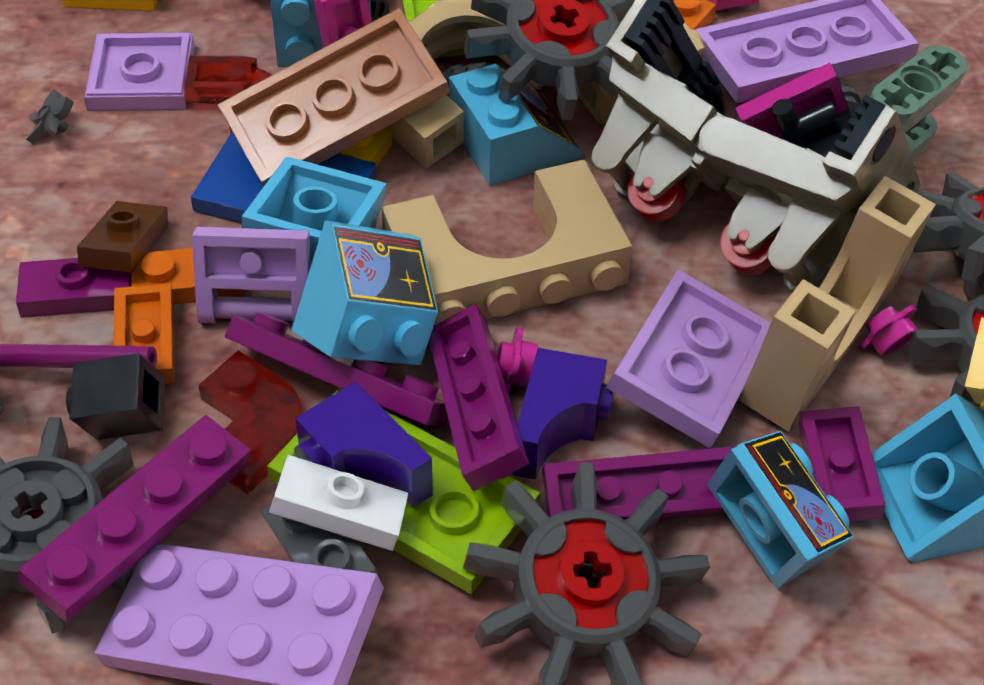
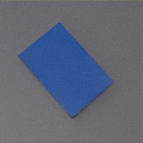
(233, 184)

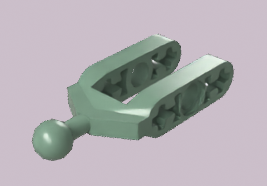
(919, 90)

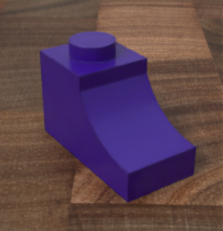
(561, 405)
(362, 439)

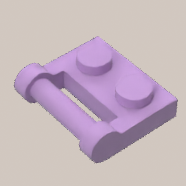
(249, 262)

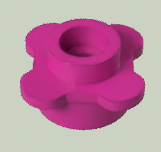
(890, 330)
(516, 360)

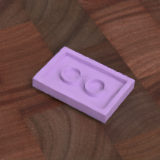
(691, 358)

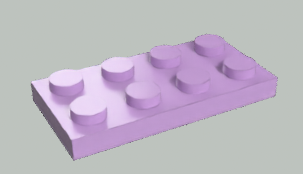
(783, 44)
(240, 619)

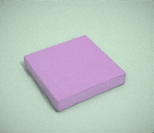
(139, 71)

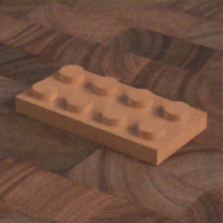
(335, 96)

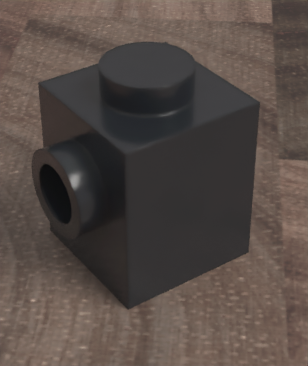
(116, 396)

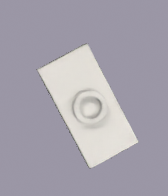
(339, 502)

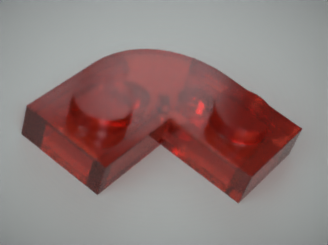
(220, 77)
(261, 412)

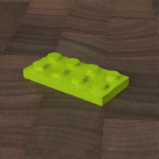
(443, 525)

